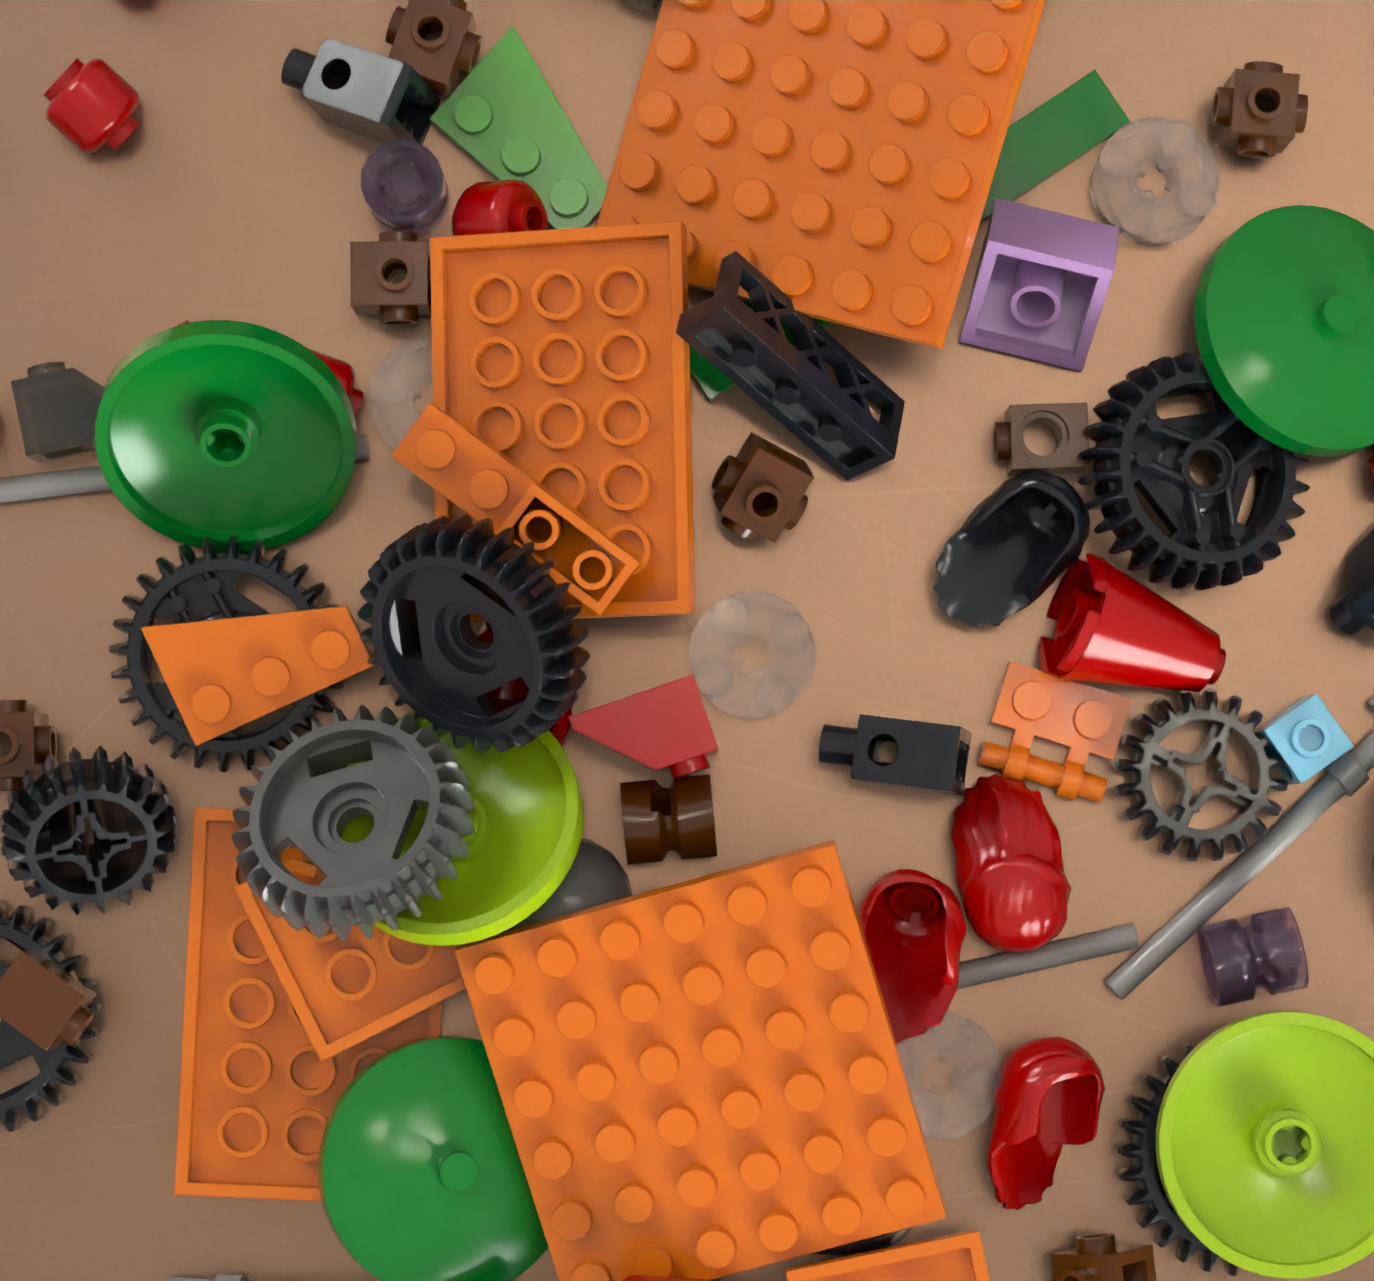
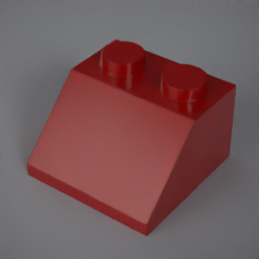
(654, 728)

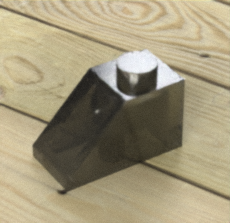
(56, 411)

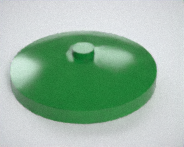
(1293, 328)
(226, 434)
(428, 1169)

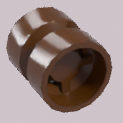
(668, 819)

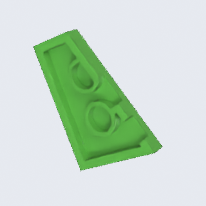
(519, 132)

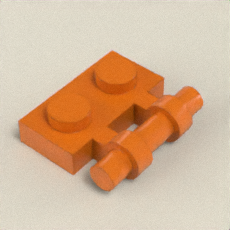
(1061, 713)

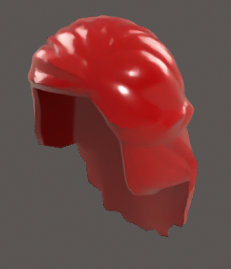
(1009, 865)
(914, 946)
(1043, 1100)

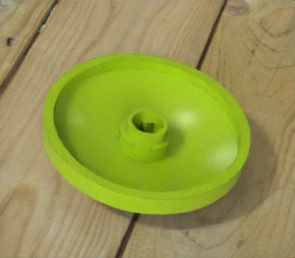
(521, 849)
(1274, 1144)

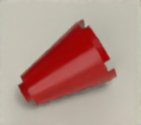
(1126, 634)

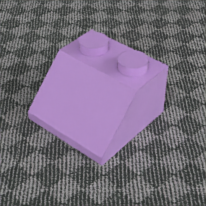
(1040, 284)

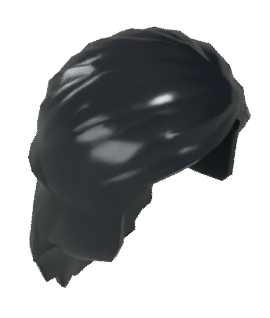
(1011, 548)

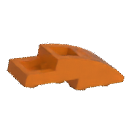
(496, 488)

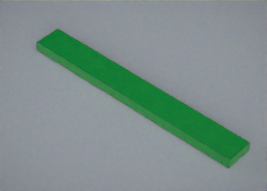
(1030, 154)

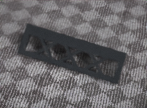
(790, 381)

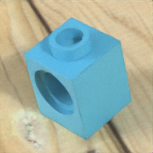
(1304, 738)

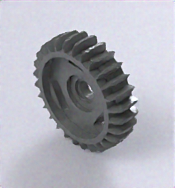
(309, 808)

